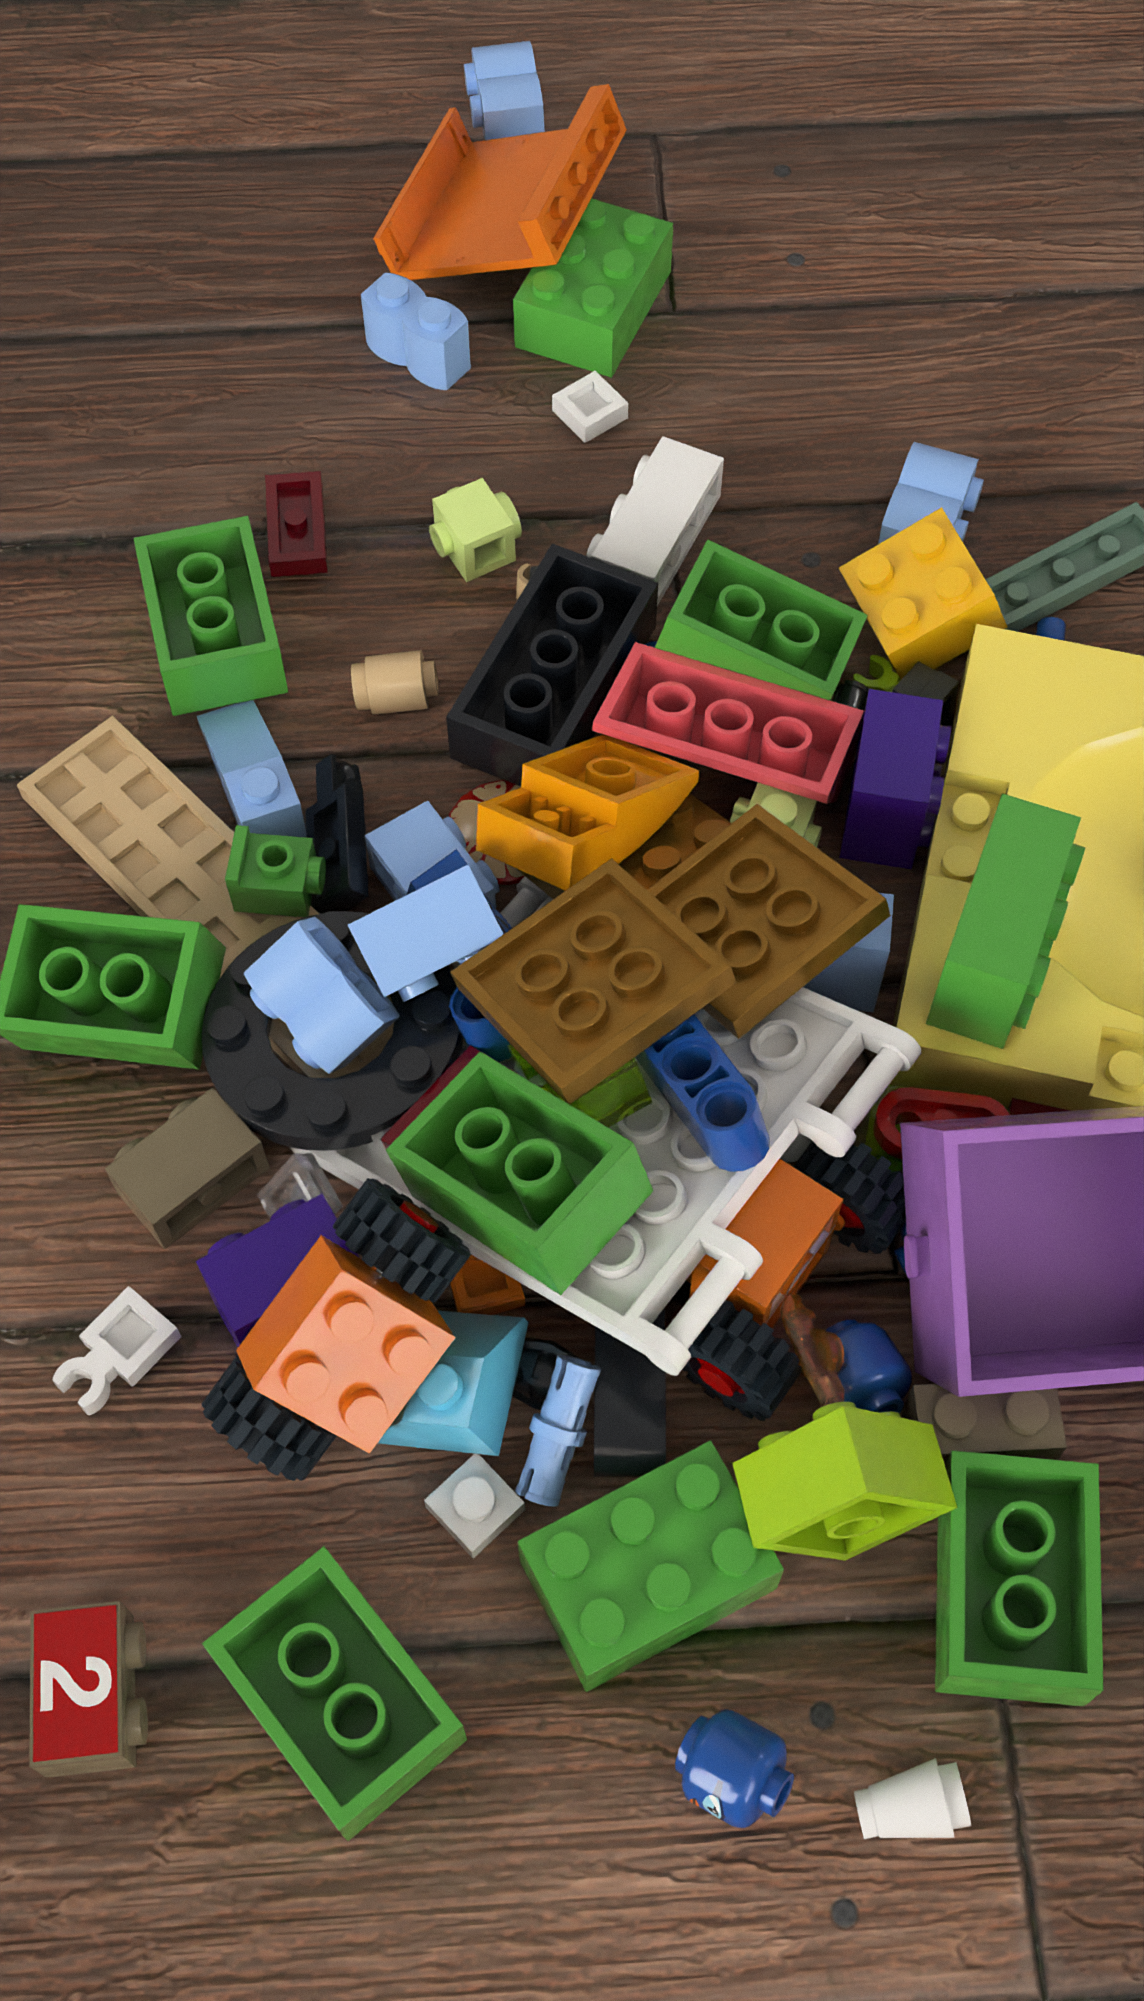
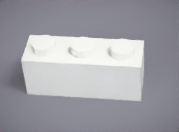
(661, 513)

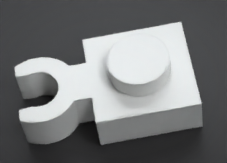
(122, 1342)

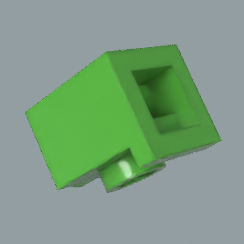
(273, 873)

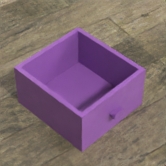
(1026, 1249)

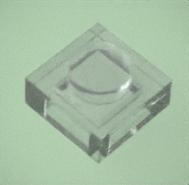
(295, 1180)

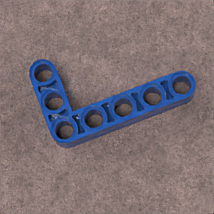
(688, 1072)

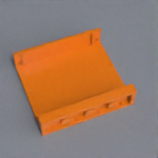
(499, 198)

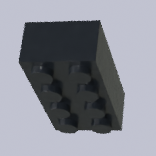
(550, 663)

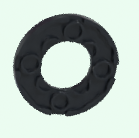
(324, 1111)

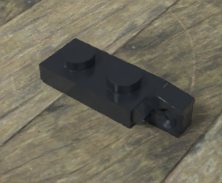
(339, 835)

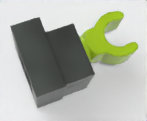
(919, 681)

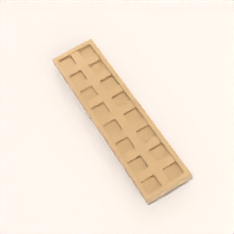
(157, 849)

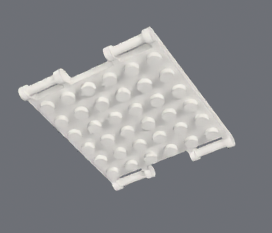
(792, 1067)

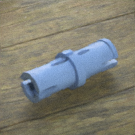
(557, 1430)

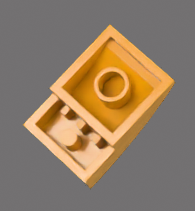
(582, 809)

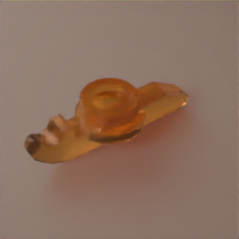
(818, 1350)

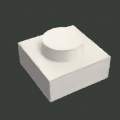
(590, 406)
(474, 1505)

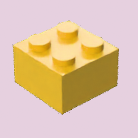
(922, 594)

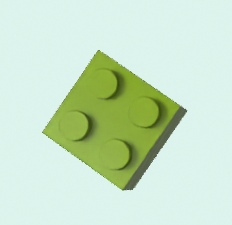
(843, 1483)

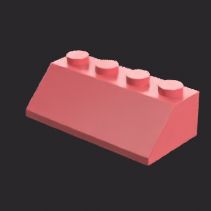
(731, 723)

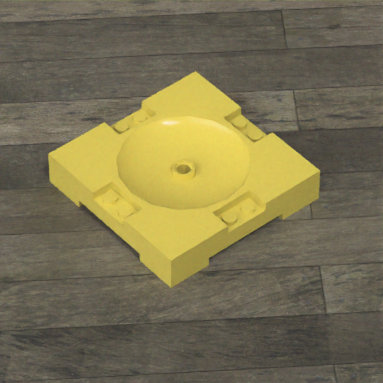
(1067, 734)

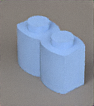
(504, 90)
(416, 331)
(932, 481)
(319, 995)

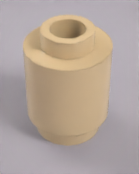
(394, 682)

